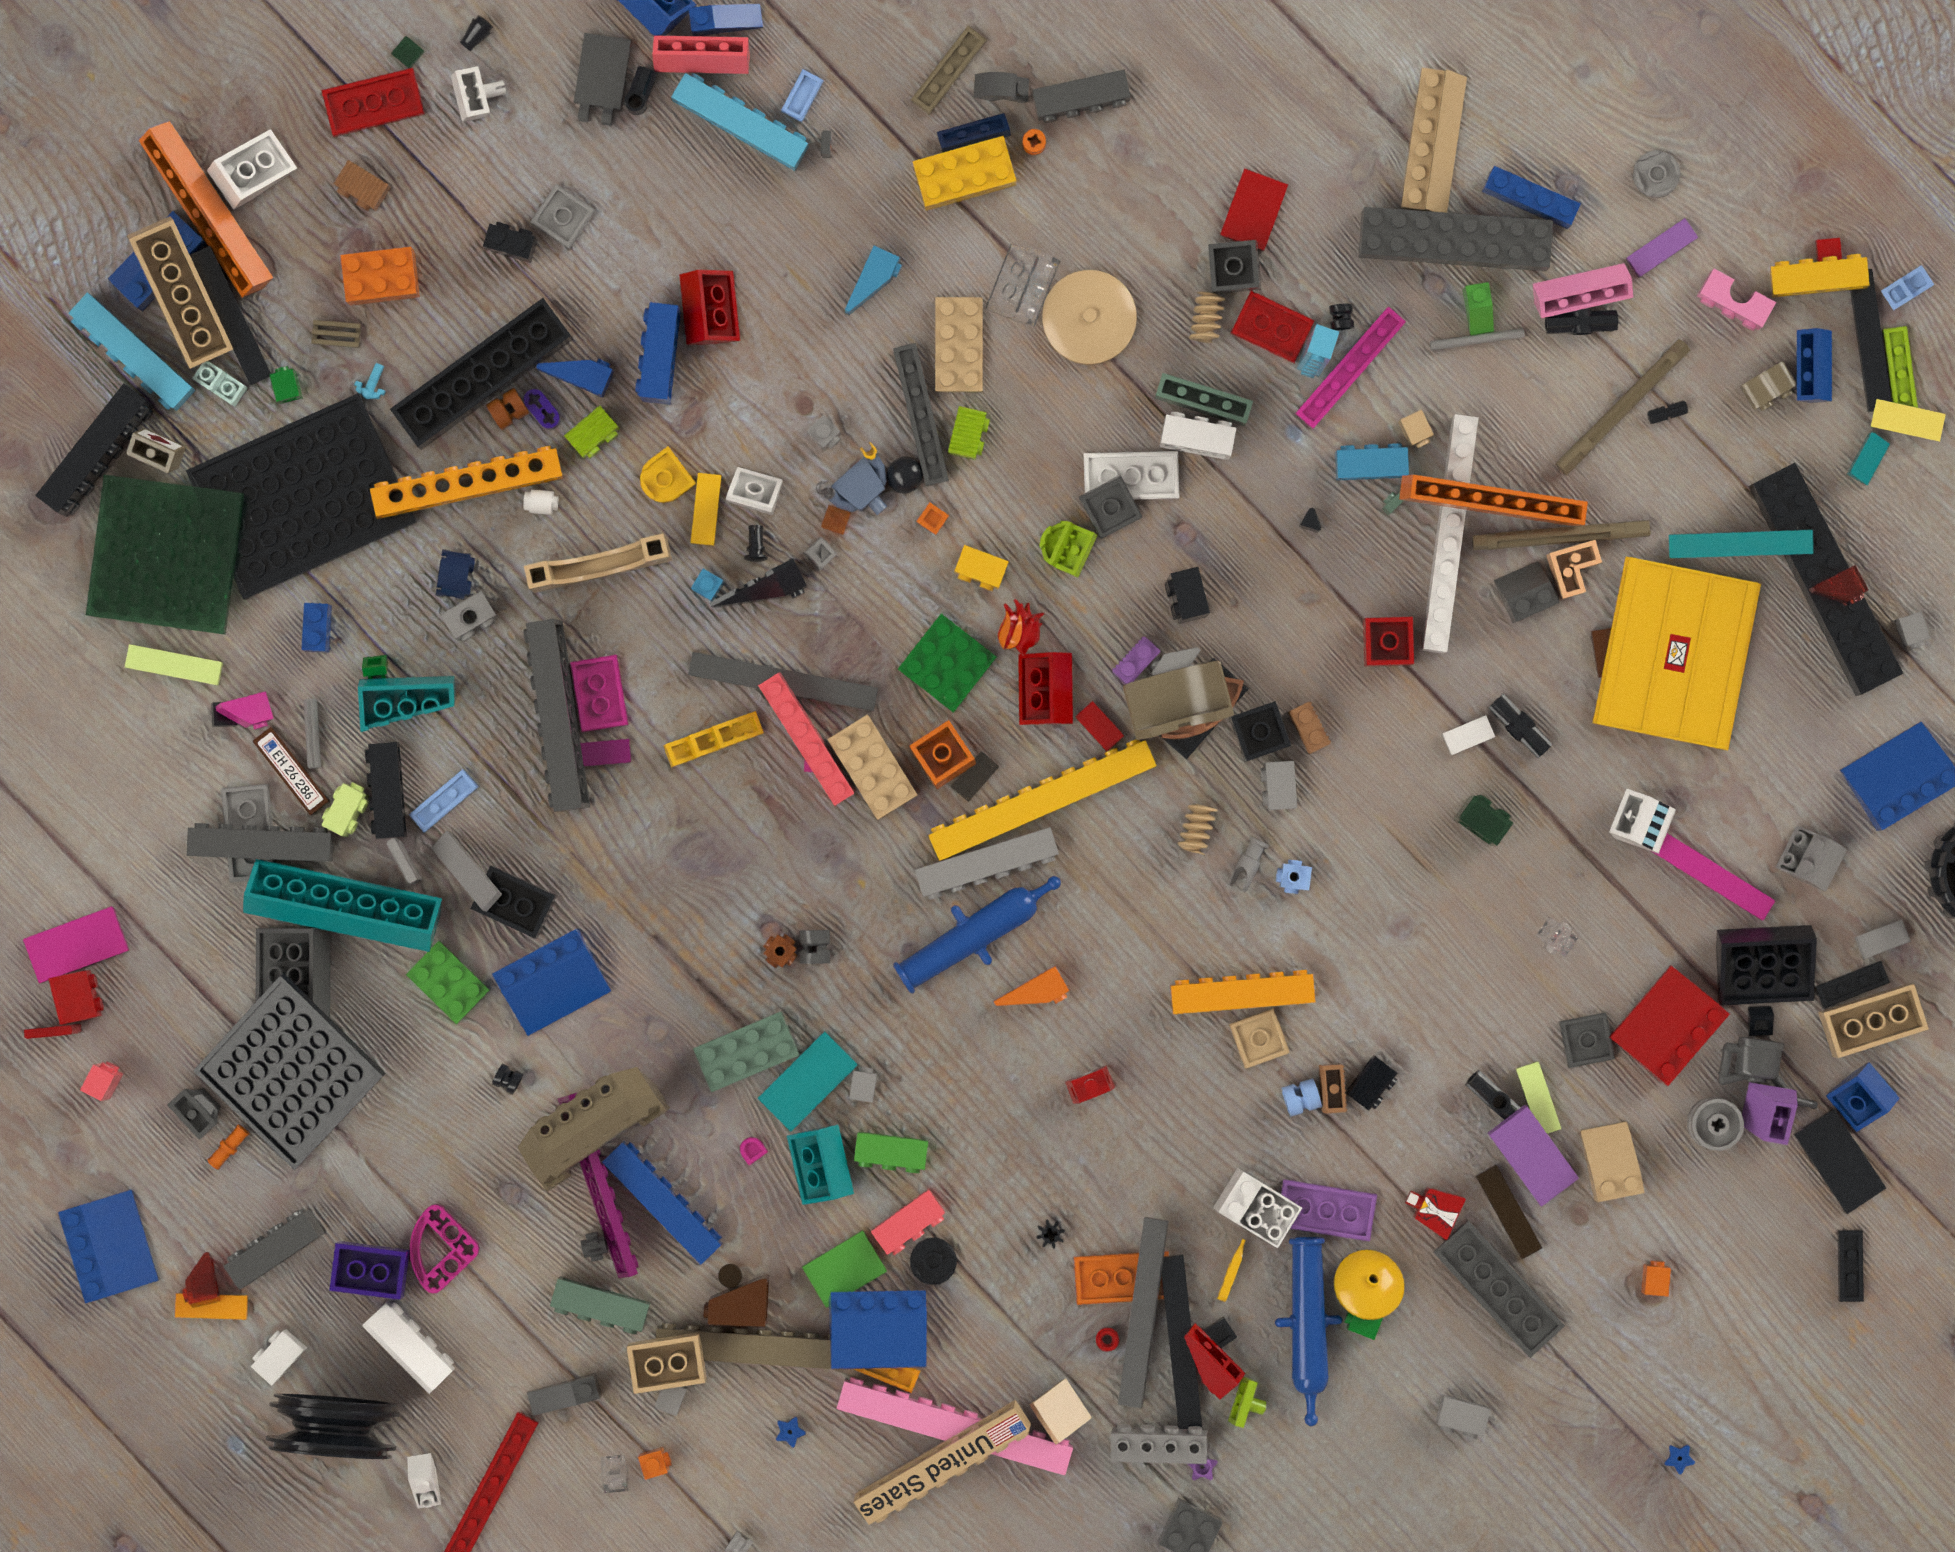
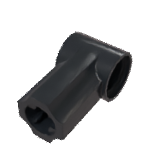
(640, 88)

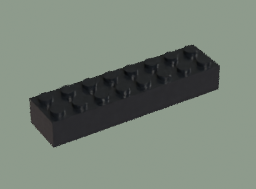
(481, 374)

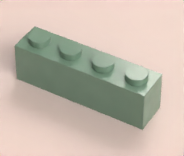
(1203, 399)
(600, 1304)

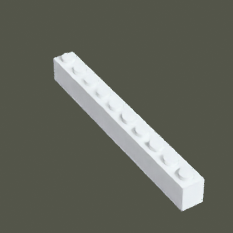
(1448, 539)

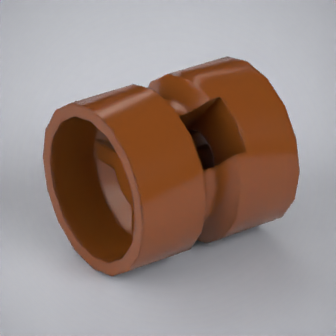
(500, 413)

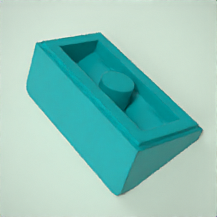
(1868, 458)

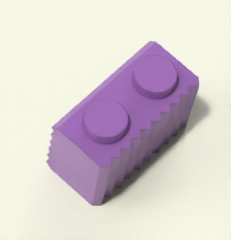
(1135, 661)

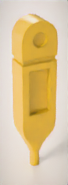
(1231, 1273)

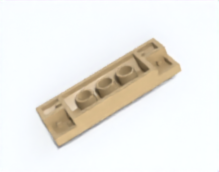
(1433, 140)

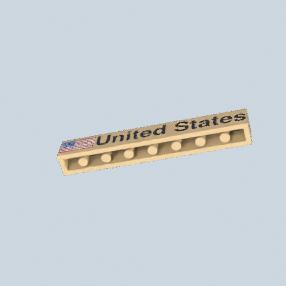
(942, 1462)

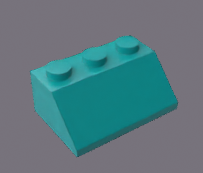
(820, 1164)

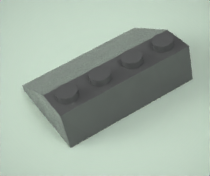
(300, 955)

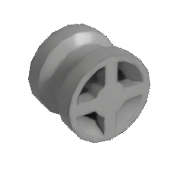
(738, 1544)

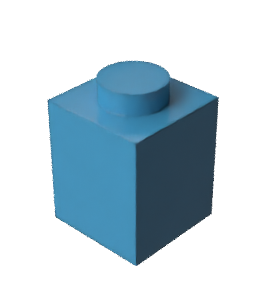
(707, 585)

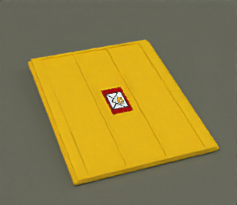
(1676, 653)

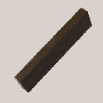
(1508, 1211)

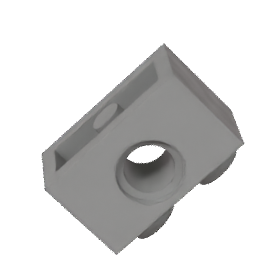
(456, 621)

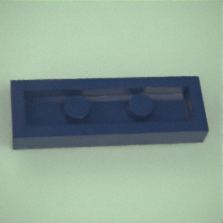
(973, 132)

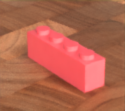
(701, 54)

